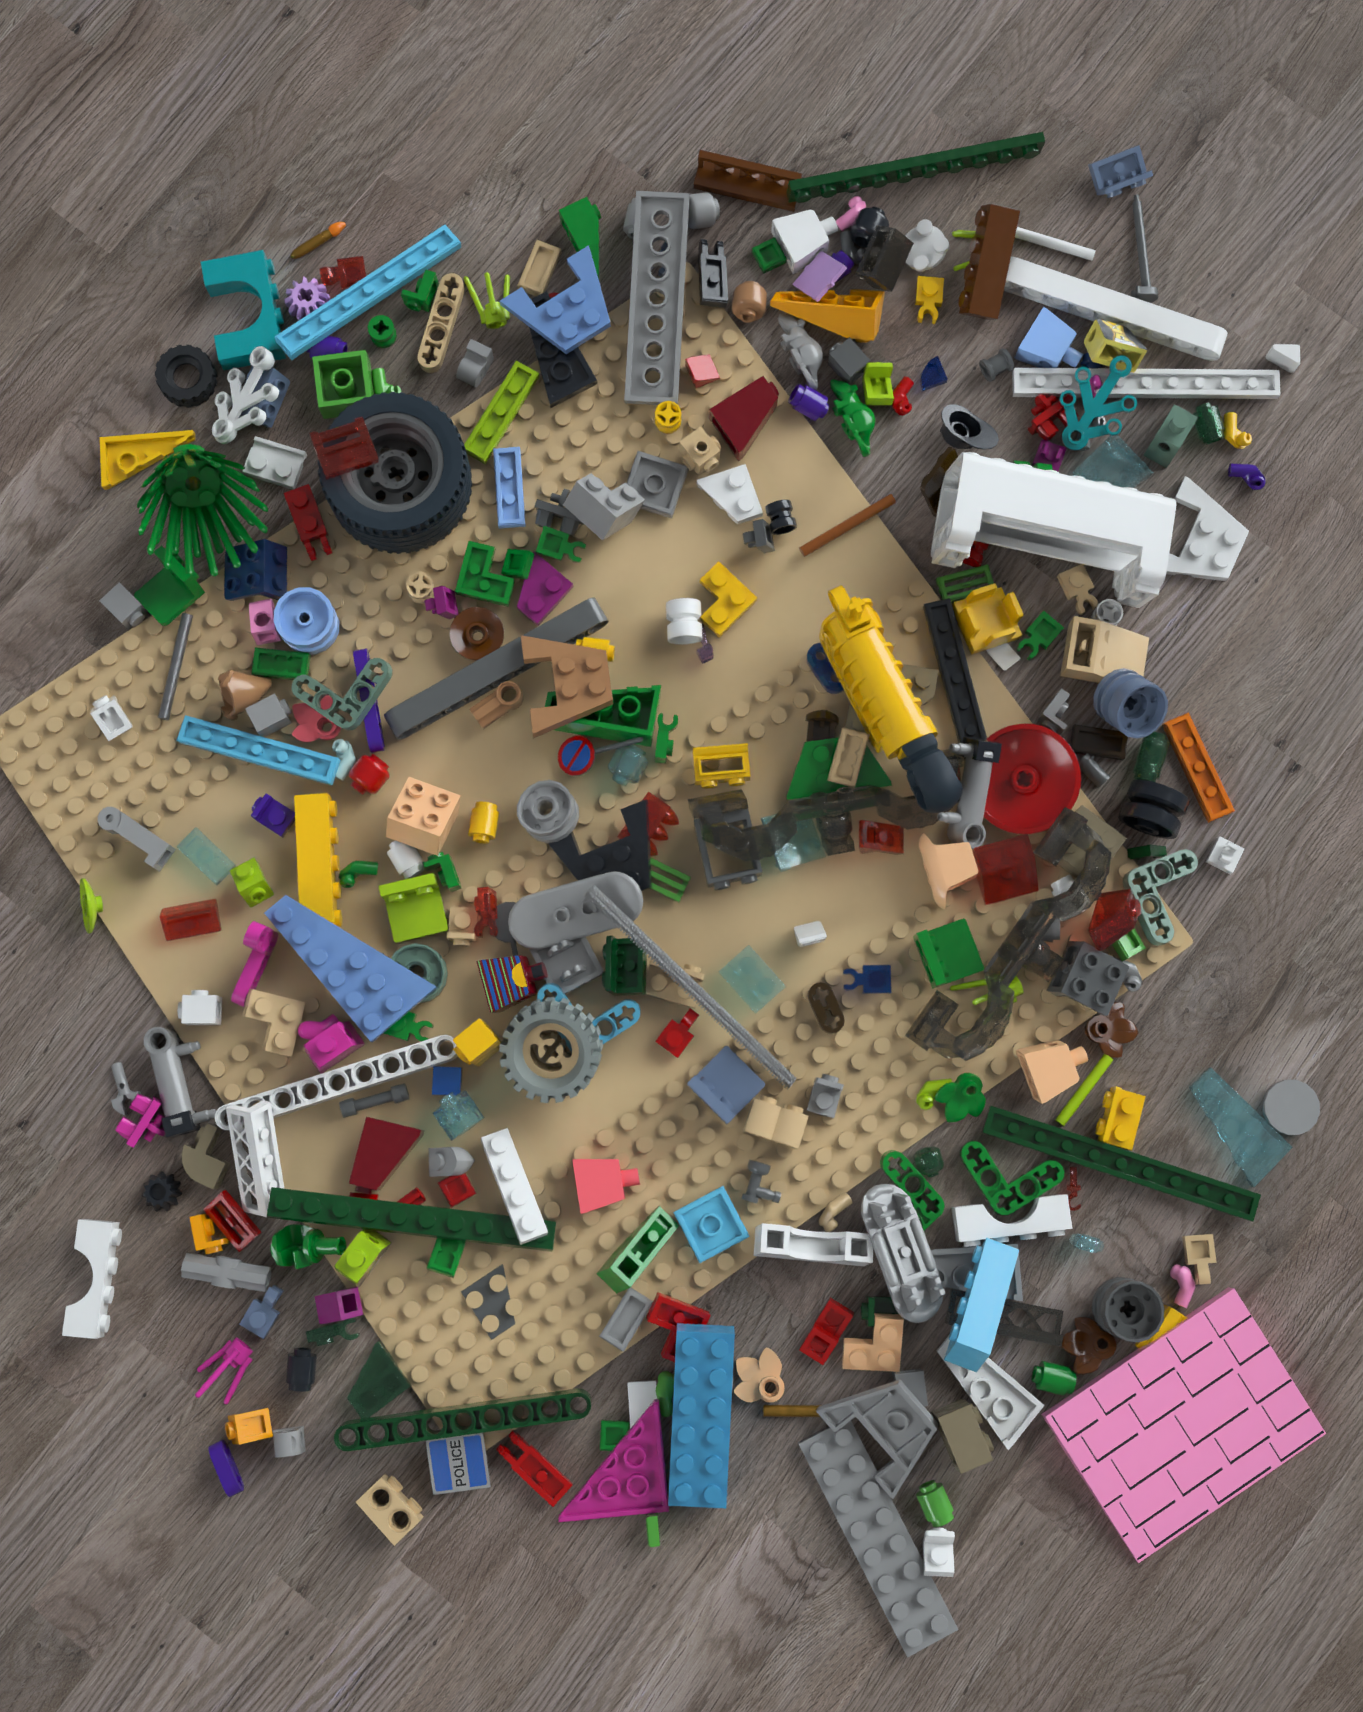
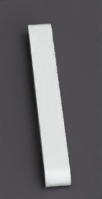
(1098, 302)
(352, 1081)

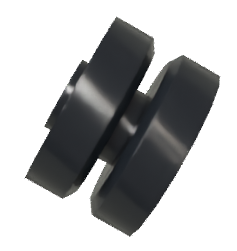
(1154, 809)

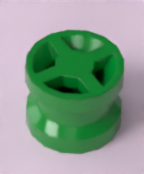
(384, 337)

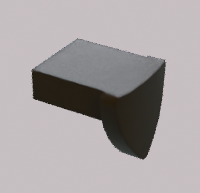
(821, 725)

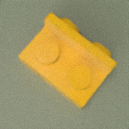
(1120, 1118)

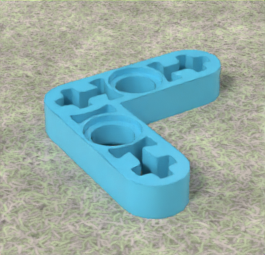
(617, 1009)

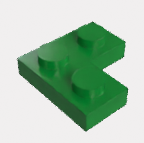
(477, 581)

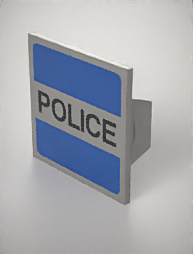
(458, 1463)

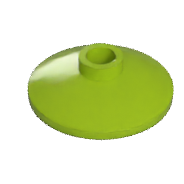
(90, 905)

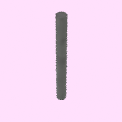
(175, 666)

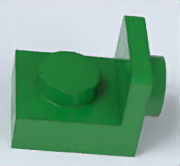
(425, 293)
(448, 874)

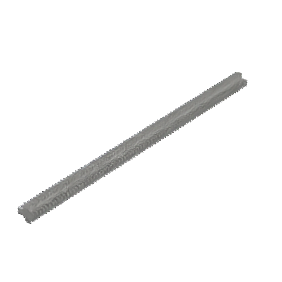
(691, 986)

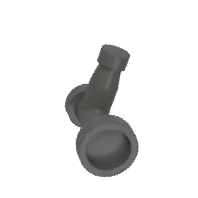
(754, 1190)

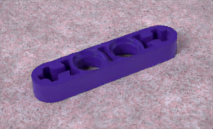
(372, 719)

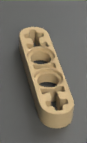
(443, 323)

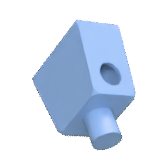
(1048, 343)

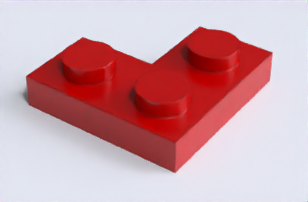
(670, 1311)

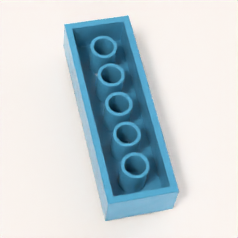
(701, 1415)

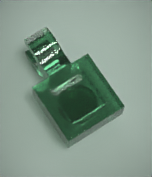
(325, 1334)

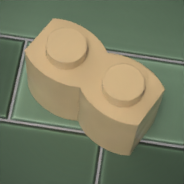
(776, 1123)

